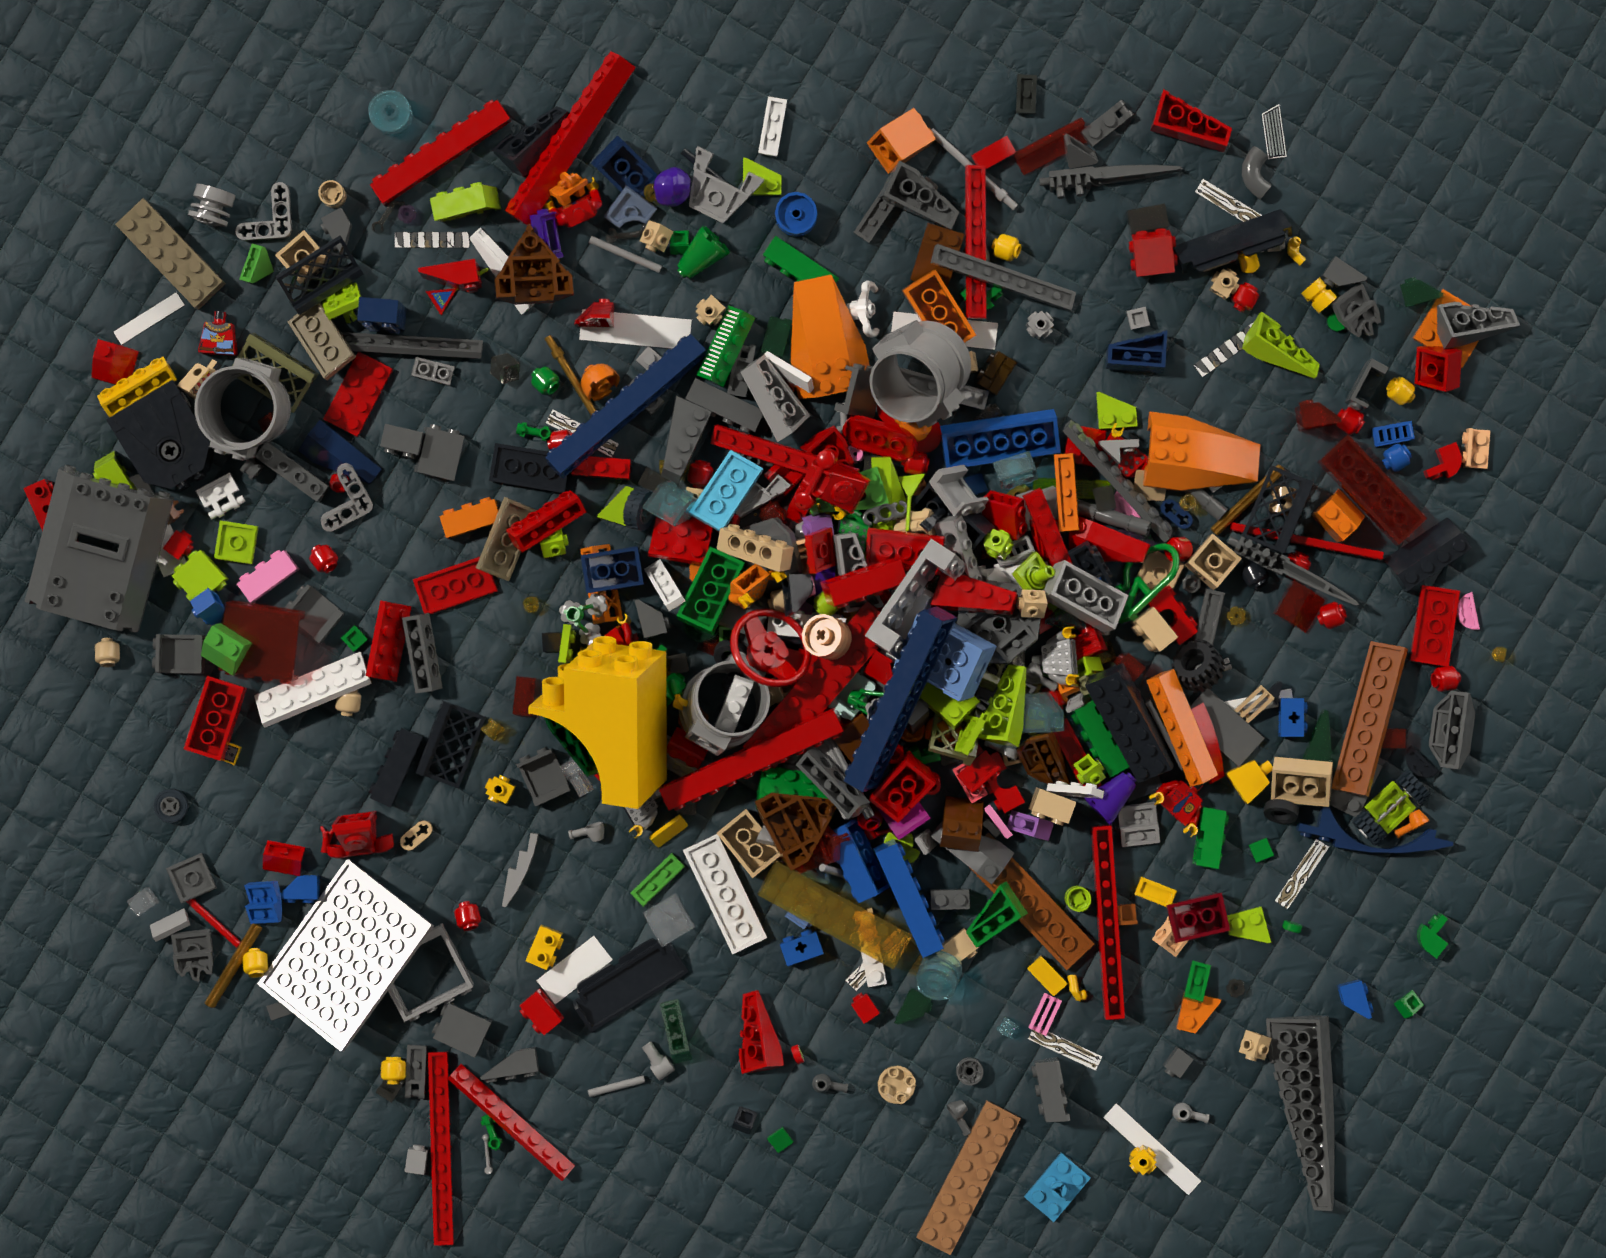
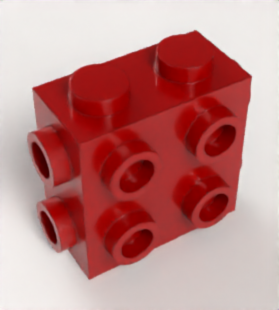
(1153, 252)
(1006, 513)

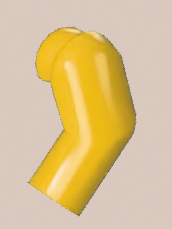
(1293, 250)

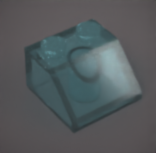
(1015, 471)
(670, 503)

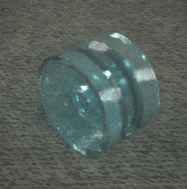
(390, 101)
(938, 975)

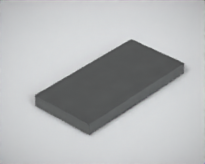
(1233, 733)

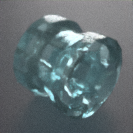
(1007, 1027)

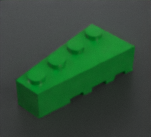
(1100, 739)

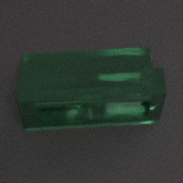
(776, 336)

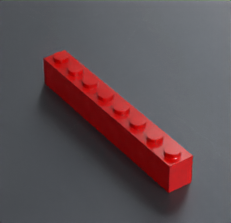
(440, 152)

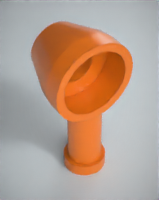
(1416, 819)

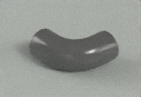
(1251, 172)

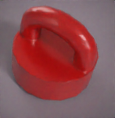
(335, 483)

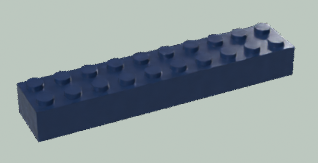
(899, 698)

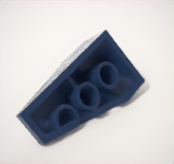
(331, 450)

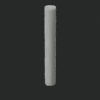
(831, 870)
(616, 1086)

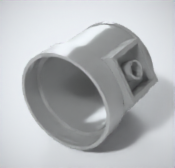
(941, 352)
(209, 408)
(698, 728)

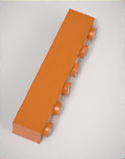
(1182, 727)

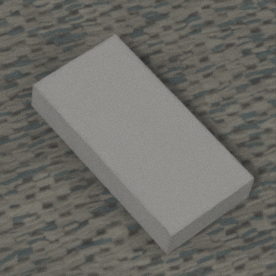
(169, 925)

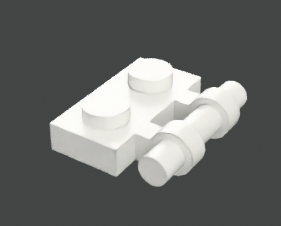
(218, 490)

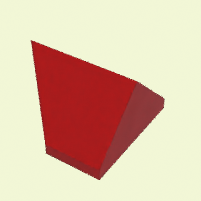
(879, 667)

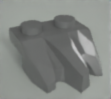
(1356, 311)
(193, 952)

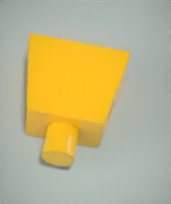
(1250, 779)

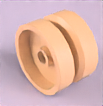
(826, 637)

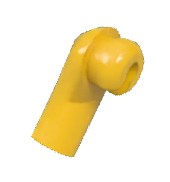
(1074, 988)

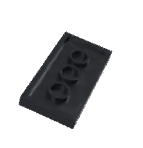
(524, 468)

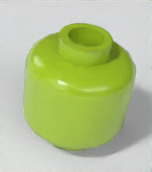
(822, 607)

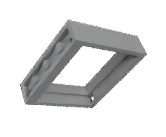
(445, 997)

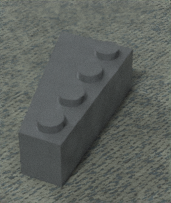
(685, 432)

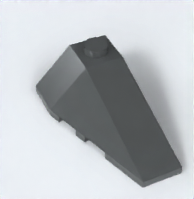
(913, 193)
(1467, 324)
(989, 859)

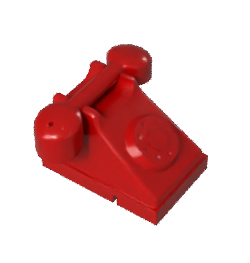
(831, 482)
(904, 785)
(358, 836)

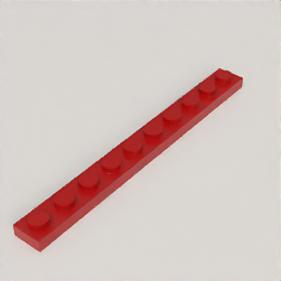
(440, 1148)

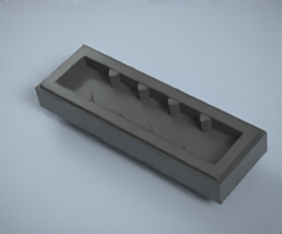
(1209, 615)

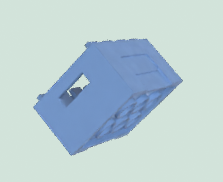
(968, 664)

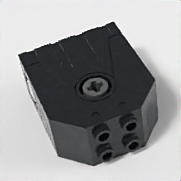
(154, 428)

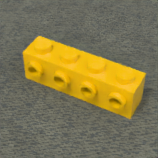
(136, 386)

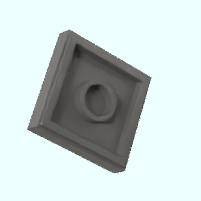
(191, 878)

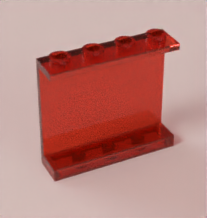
(272, 637)

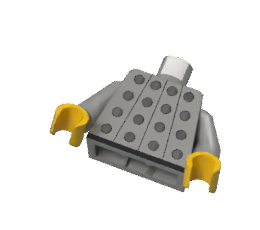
(1059, 658)
(645, 815)

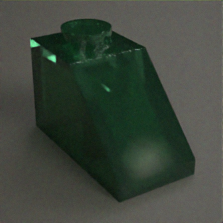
(1419, 292)
(913, 1007)

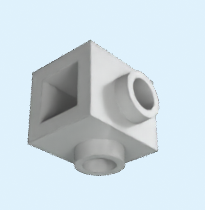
(1033, 328)

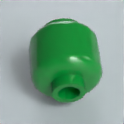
(545, 380)

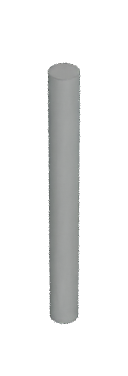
(625, 254)

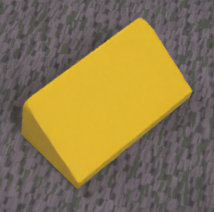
(668, 831)
(1047, 975)

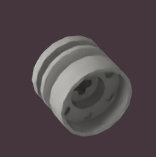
(211, 205)

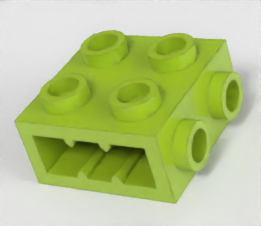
(199, 575)

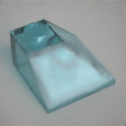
(1042, 713)

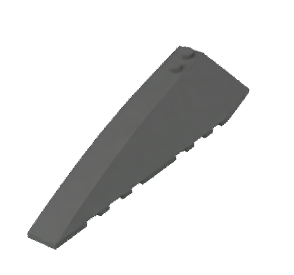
(1305, 1081)

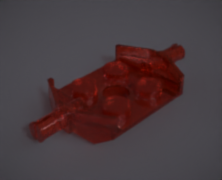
(825, 852)

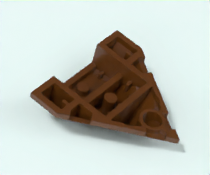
(533, 274)
(795, 824)

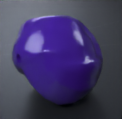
(672, 187)

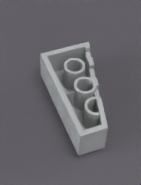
(774, 397)

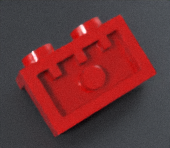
(979, 772)

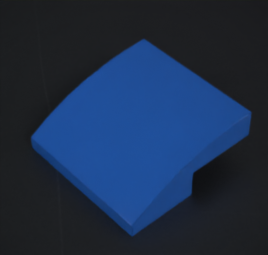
(264, 902)

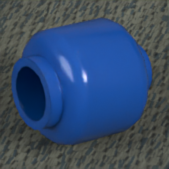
(1396, 457)

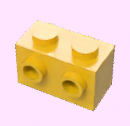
(544, 947)

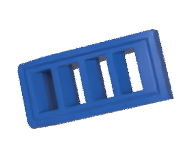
(1409, 429)

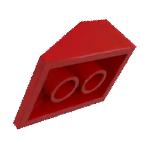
(460, 275)

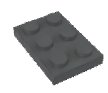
(1350, 803)

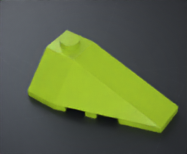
(1271, 345)
(892, 488)
(946, 707)
(1006, 709)

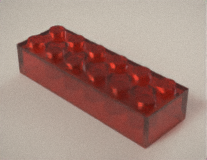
(1372, 490)

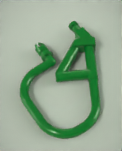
(1131, 613)

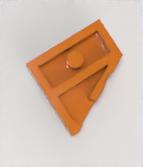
(1194, 1014)

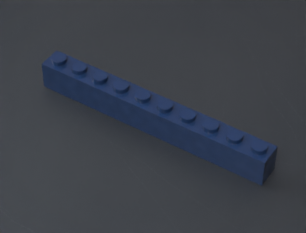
(625, 406)

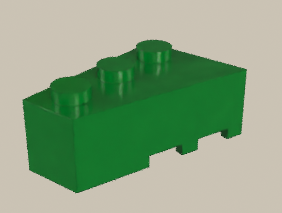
(1210, 838)
(997, 915)

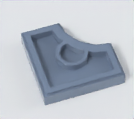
(630, 207)

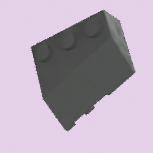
(1050, 1090)

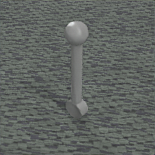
(488, 1170)

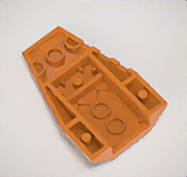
(824, 337)
(1196, 455)

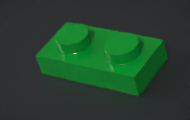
(1197, 981)

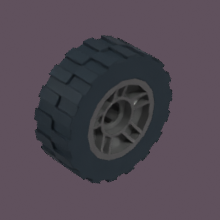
(634, 514)

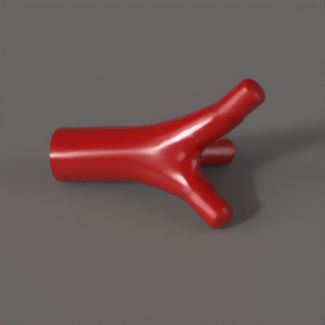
(327, 836)

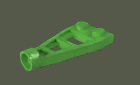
(874, 493)

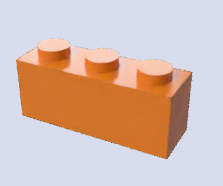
(469, 518)

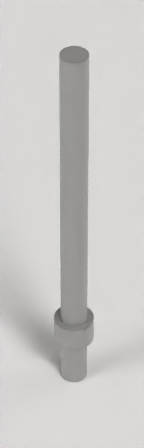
(999, 193)

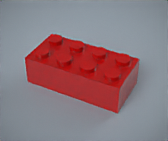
(863, 582)
(215, 718)

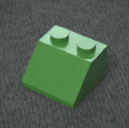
(225, 648)

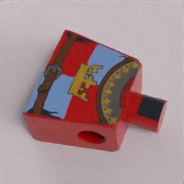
(218, 337)

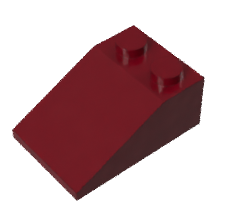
(1198, 917)

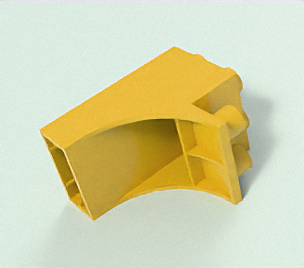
(618, 711)

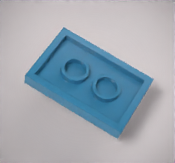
(1057, 1187)

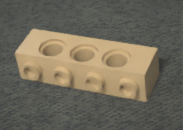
(745, 549)

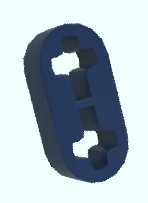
(1173, 517)

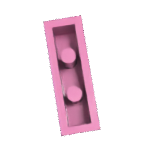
(267, 575)

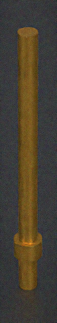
(557, 353)

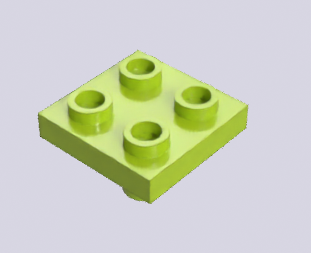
(343, 303)
(1033, 573)

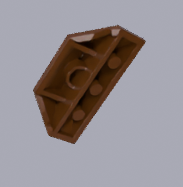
(1044, 758)

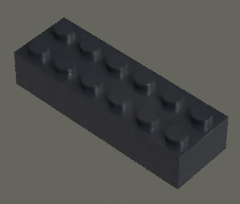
(1130, 722)

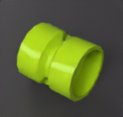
(1077, 898)

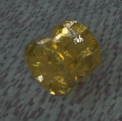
(492, 729)

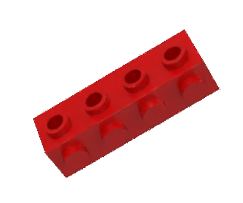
(39, 496)
(545, 520)

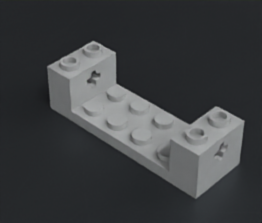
(912, 586)

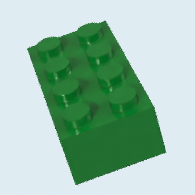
(710, 591)
(786, 782)

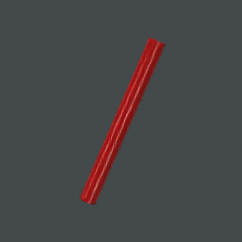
(214, 922)

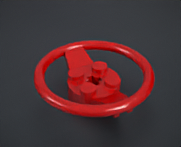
(760, 642)

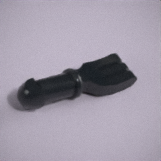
(929, 522)

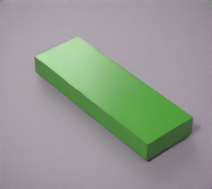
(657, 879)

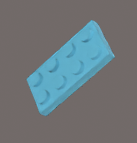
(726, 491)

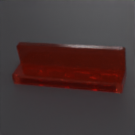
(1048, 147)

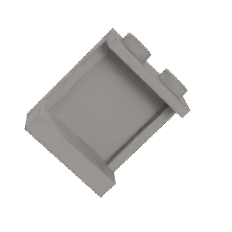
(955, 492)

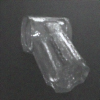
(577, 777)

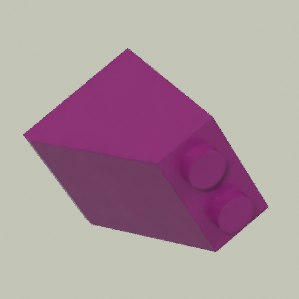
(911, 821)

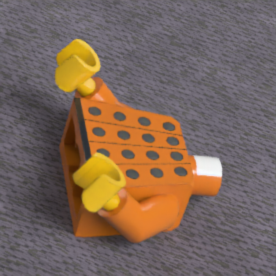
(751, 585)

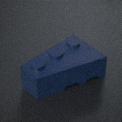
(1139, 354)

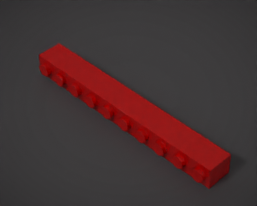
(570, 137)
(752, 758)
(1107, 922)

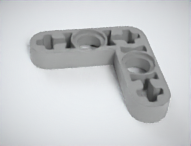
(272, 225)
(353, 504)

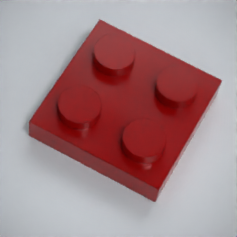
(820, 550)

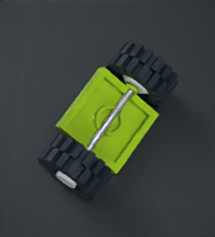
(1390, 807)

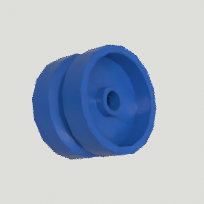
(798, 225)

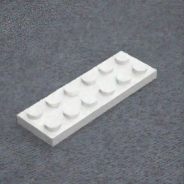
(312, 689)
(725, 893)

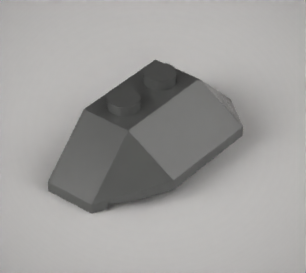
(1452, 729)

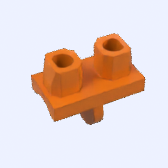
(567, 186)

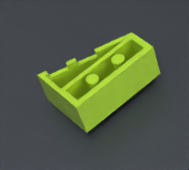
(464, 202)
(111, 469)

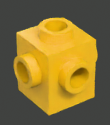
(507, 789)
(1142, 1153)

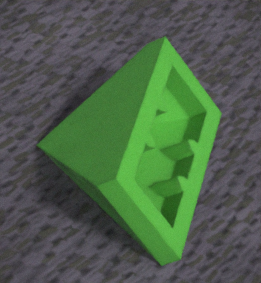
(256, 264)

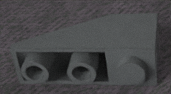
(519, 1062)

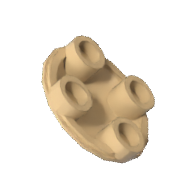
(896, 1084)

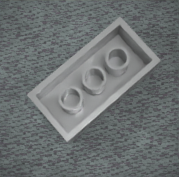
(1085, 596)

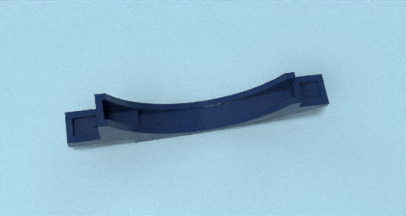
(1329, 828)

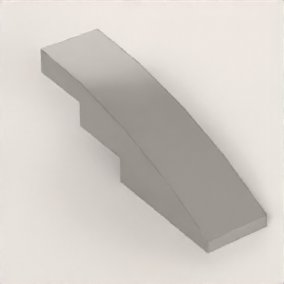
(516, 875)

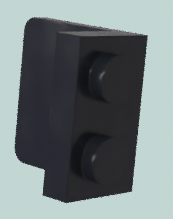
(1090, 560)

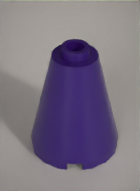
(1115, 796)

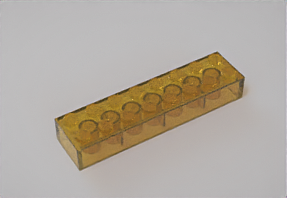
(834, 914)

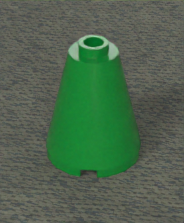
(701, 253)

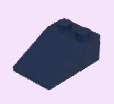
(624, 167)
(612, 570)

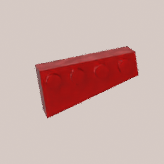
(1189, 124)
(973, 596)

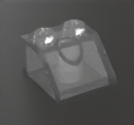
(669, 919)

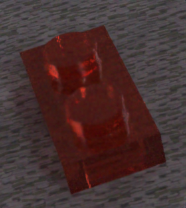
(523, 695)

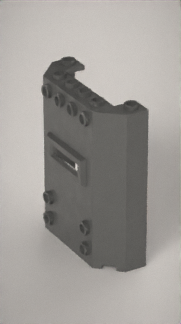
(90, 580)

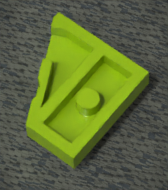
(772, 182)
(1114, 411)
(614, 510)
(967, 738)
(1249, 925)

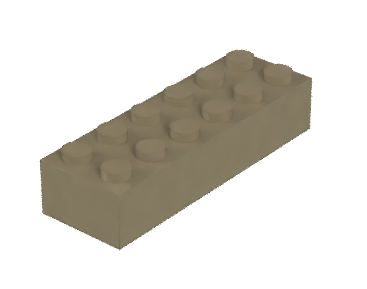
(170, 254)

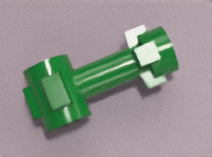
(523, 429)
(495, 1141)

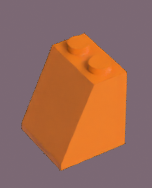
(901, 140)
(1338, 516)

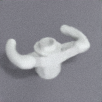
(864, 309)

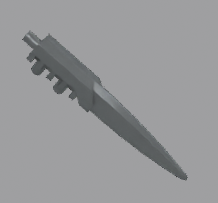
(1097, 176)
(1281, 565)

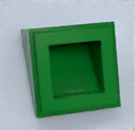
(679, 242)
(1408, 1004)
(780, 1139)

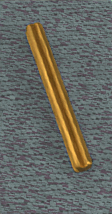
(1244, 503)
(233, 965)

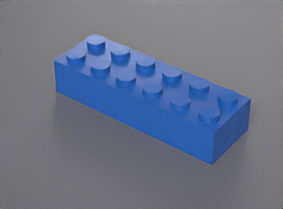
(1000, 438)
(910, 902)

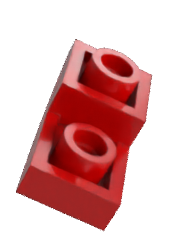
(994, 153)

